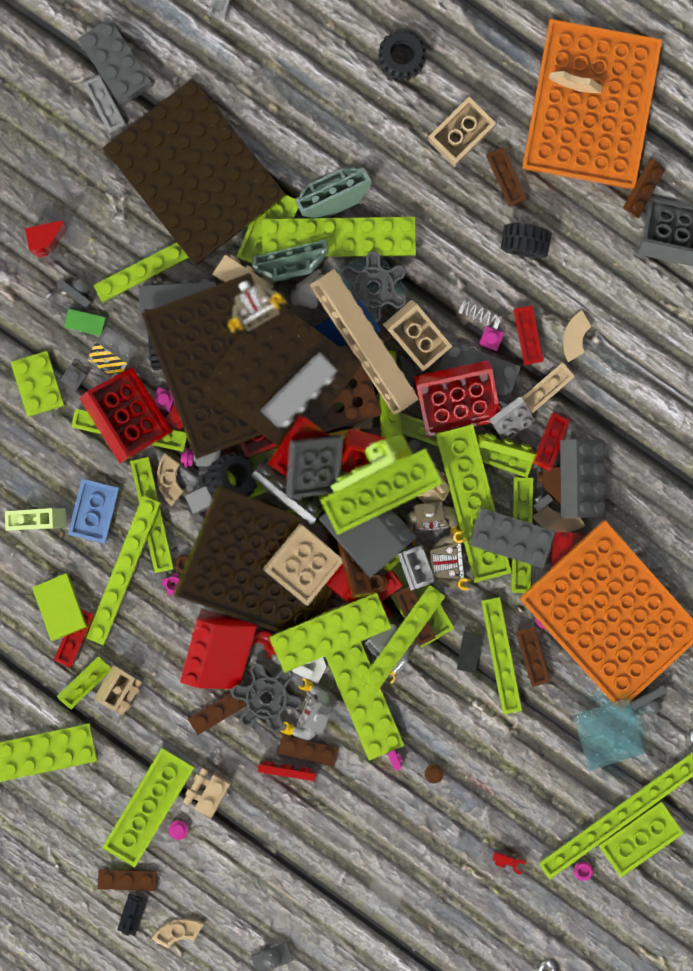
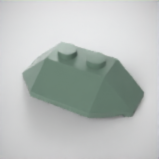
(333, 193)
(291, 261)

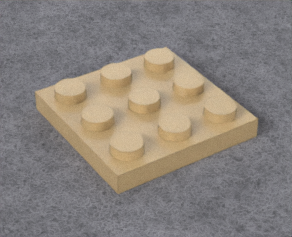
(303, 564)

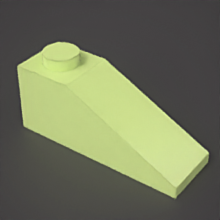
(35, 519)

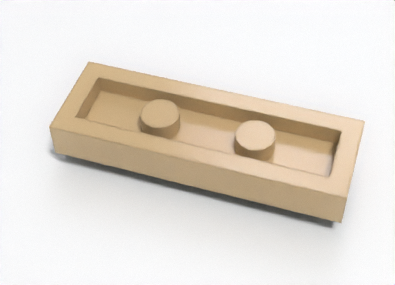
(547, 387)

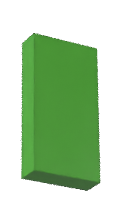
(84, 322)

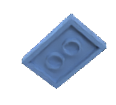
(93, 511)

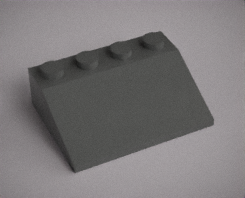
(668, 231)
(374, 541)

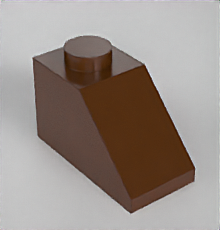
(551, 482)

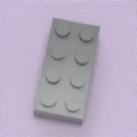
(298, 390)

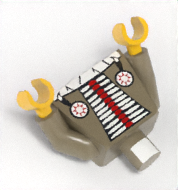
(254, 306)
(431, 517)
(447, 562)

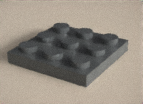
(313, 466)

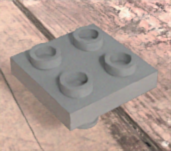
(512, 419)

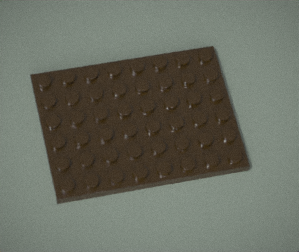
(194, 172)
(189, 343)
(230, 558)

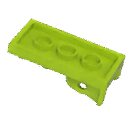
(380, 456)

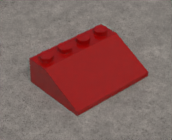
(457, 397)
(125, 414)
(217, 651)

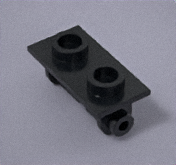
(405, 365)
(131, 915)

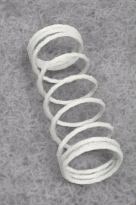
(497, 322)

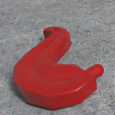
(263, 638)

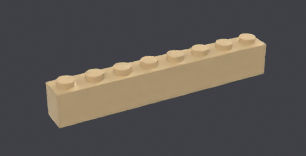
(364, 341)

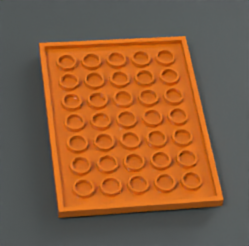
(592, 133)
(611, 614)

